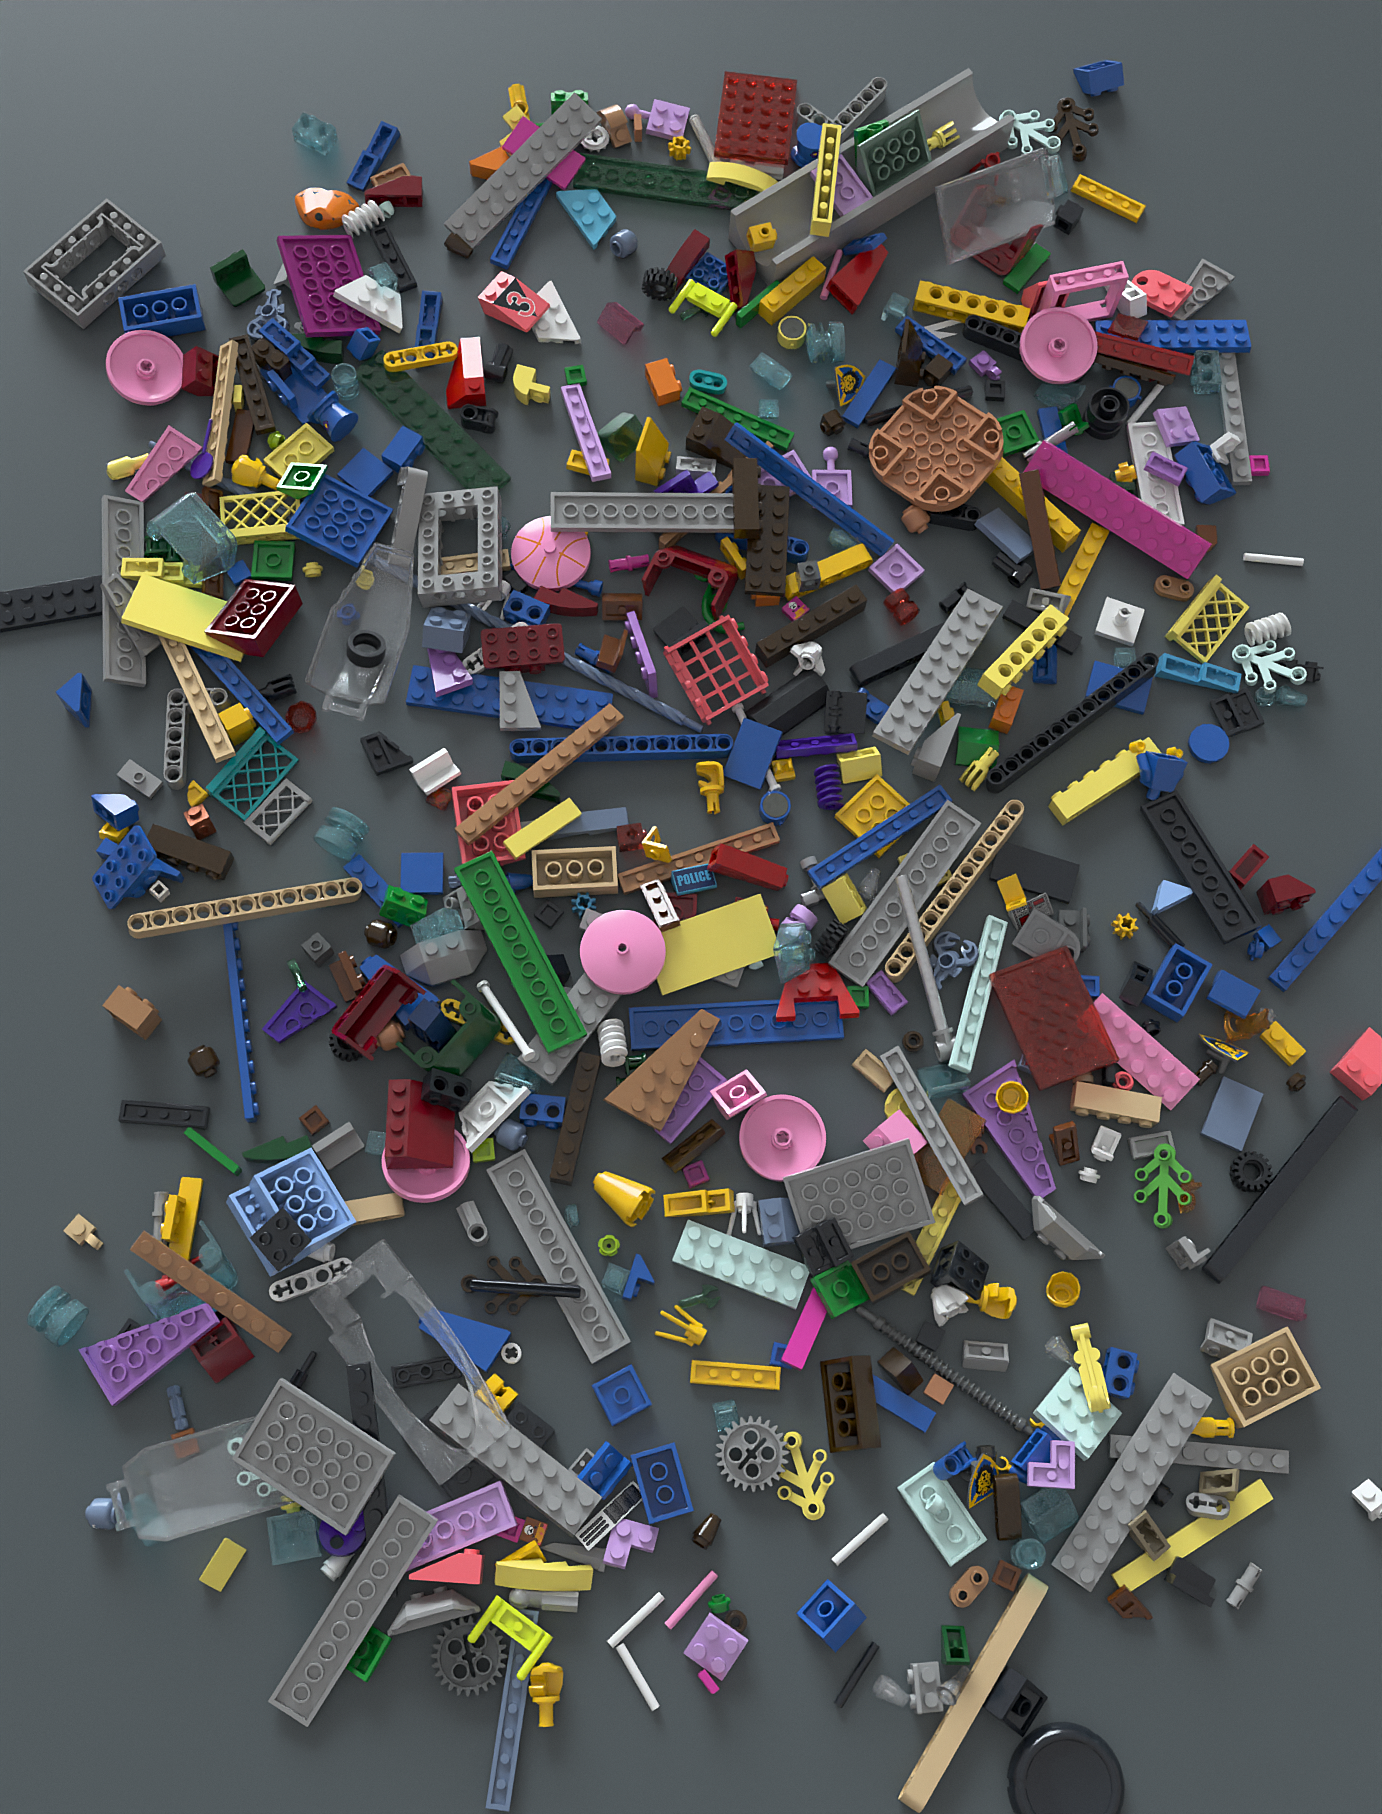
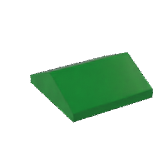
(301, 479)
(973, 744)
(369, 1653)

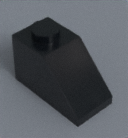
(1136, 984)

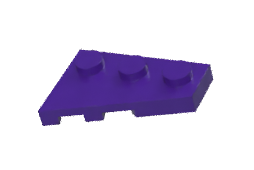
(298, 1013)

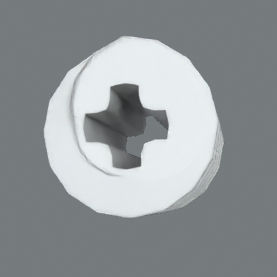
(362, 217)
(1267, 629)
(612, 1042)

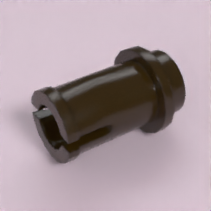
(1206, 1071)

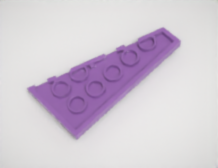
(1012, 1133)
(137, 1355)

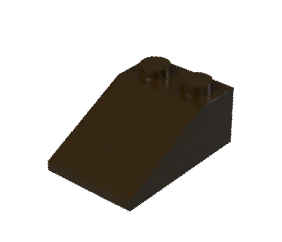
(909, 357)
(708, 437)

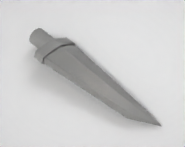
(579, 1554)

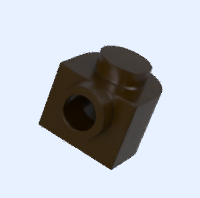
(832, 423)

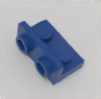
(605, 1470)

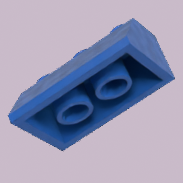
(1204, 473)

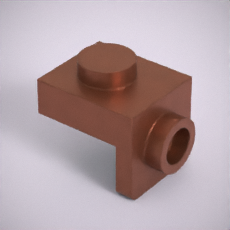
(200, 822)

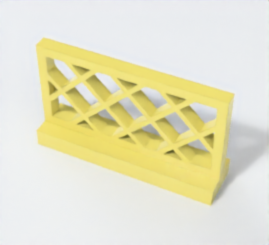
(266, 532)
(1192, 612)

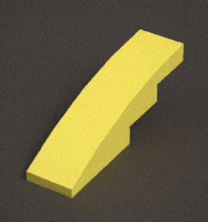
(156, 567)
(540, 1576)

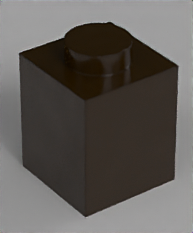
(937, 371)

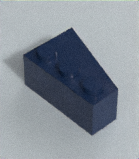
(431, 1025)

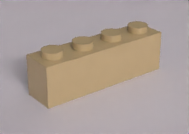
(1115, 1104)

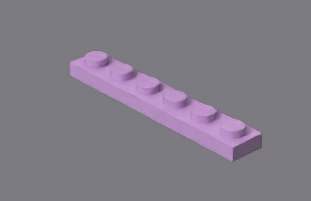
(585, 432)

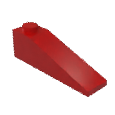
(467, 377)

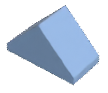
(1169, 895)

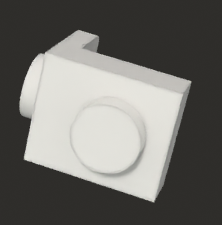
(1105, 1143)
(1369, 1498)

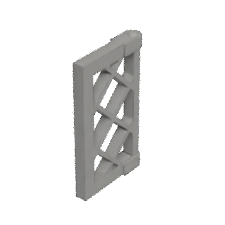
(275, 795)

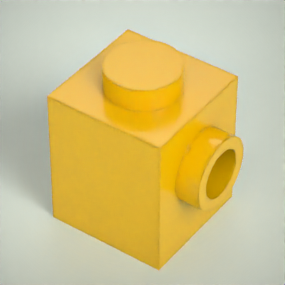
(761, 237)

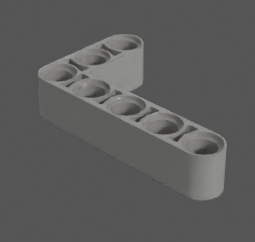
(852, 114)
(409, 509)
(181, 729)

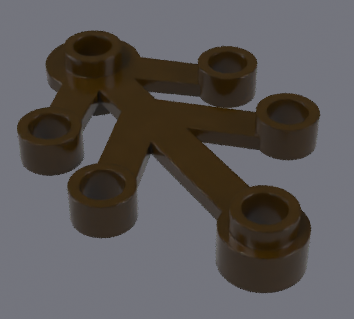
(1073, 124)
(505, 1275)

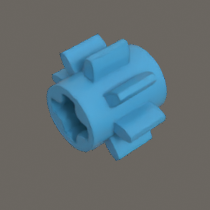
(583, 899)

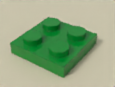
(1017, 433)
(273, 560)
(839, 1289)

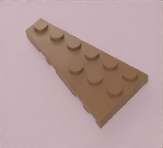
(658, 1082)

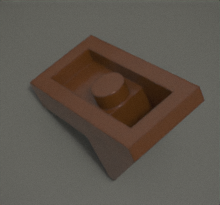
(1065, 1143)

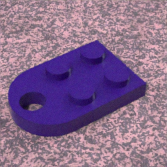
(352, 1541)

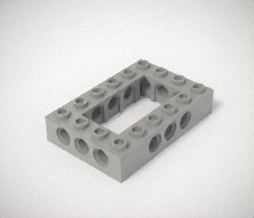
(105, 220)
(461, 587)

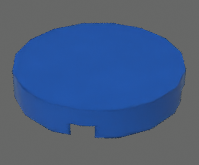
(1208, 743)

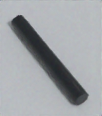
(856, 1675)

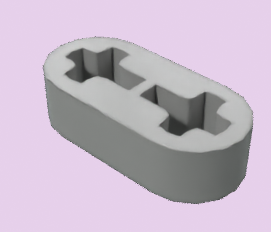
(1207, 1506)

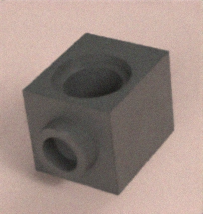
(808, 576)
(317, 949)

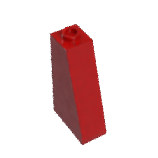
(856, 277)
(747, 867)

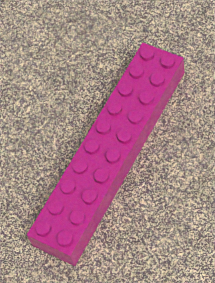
(1118, 510)

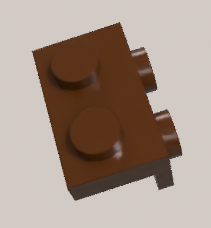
(346, 978)

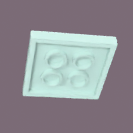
(1068, 1415)

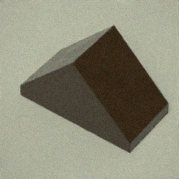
(901, 1370)

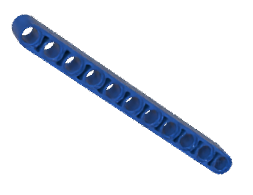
(631, 743)

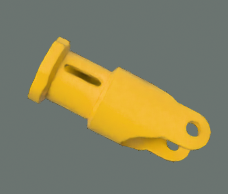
(1208, 1427)

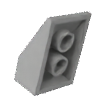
(930, 757)

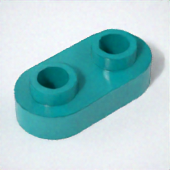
(708, 381)

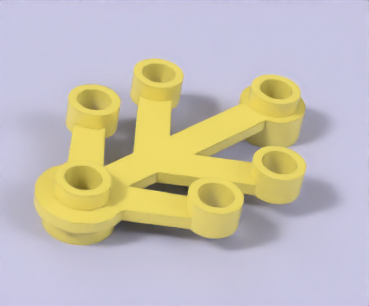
(805, 1480)

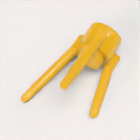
(694, 1332)

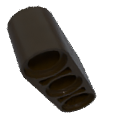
(1007, 1507)

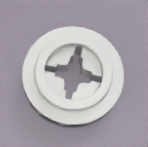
(602, 139)

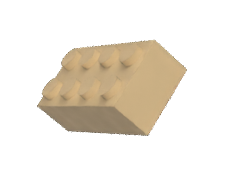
(574, 871)

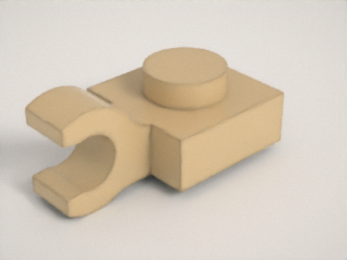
(82, 1232)

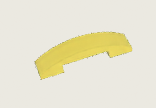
(739, 174)

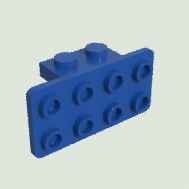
(294, 393)
(127, 869)

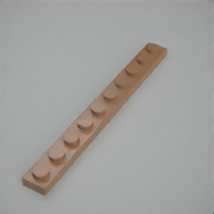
(539, 774)

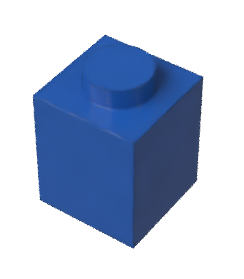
(363, 343)

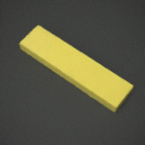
(542, 828)

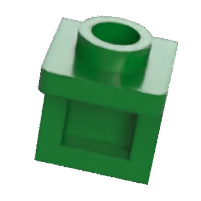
(1070, 414)

